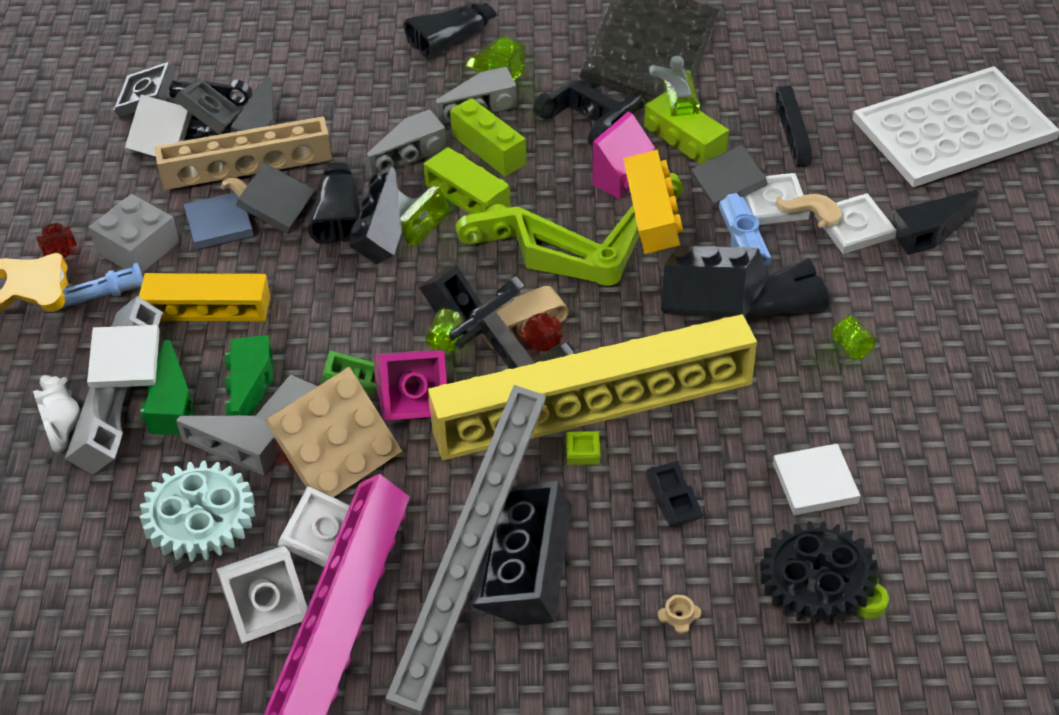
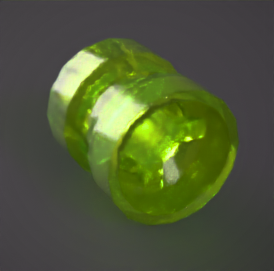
(438, 335)
(854, 339)

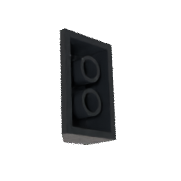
(712, 280)

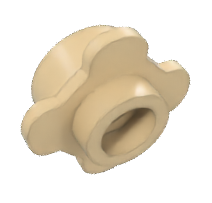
(683, 605)

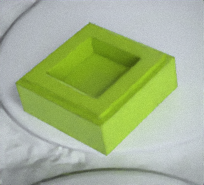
(583, 448)

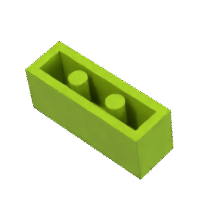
(693, 135)
(488, 137)
(465, 182)

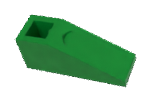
(251, 374)
(168, 397)

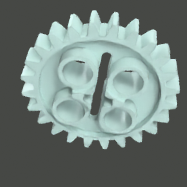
(197, 501)

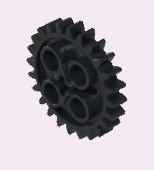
(816, 562)

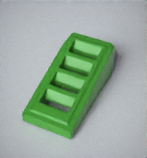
(339, 362)

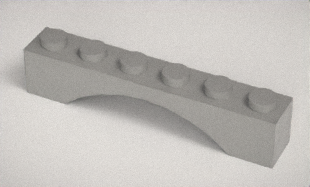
(99, 423)

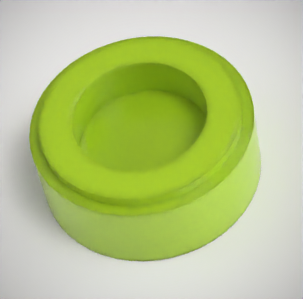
(876, 605)

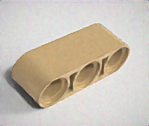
(526, 305)

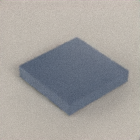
(217, 221)

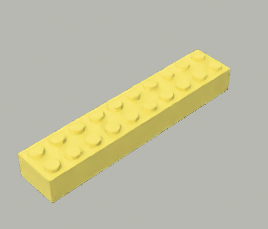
(598, 383)

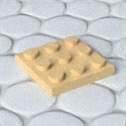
(333, 434)

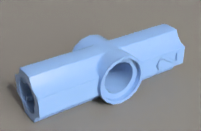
(743, 225)

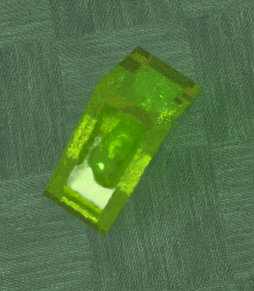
(499, 54)

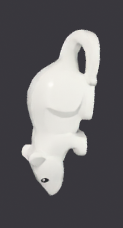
(57, 410)

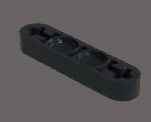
(793, 125)

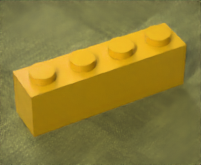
(652, 203)
(207, 296)

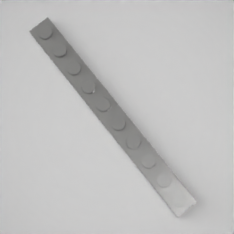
(465, 552)

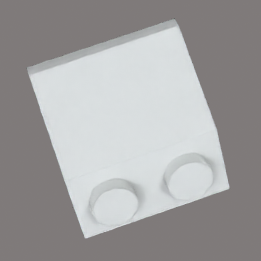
(263, 593)

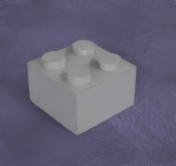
(134, 233)

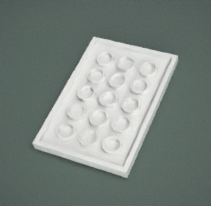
(954, 126)

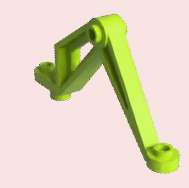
(602, 262)

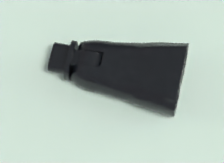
(439, 31)
(334, 205)
(790, 292)

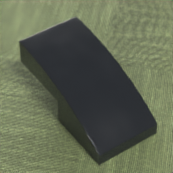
(673, 494)

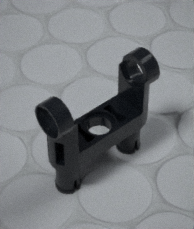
(578, 96)
(196, 127)
(487, 322)

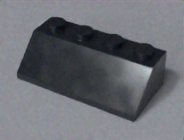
(525, 556)

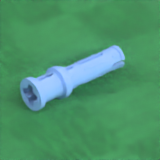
(112, 283)

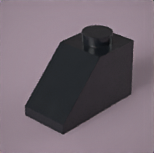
(451, 291)

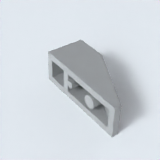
(234, 438)

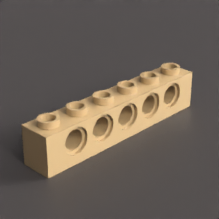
(242, 152)

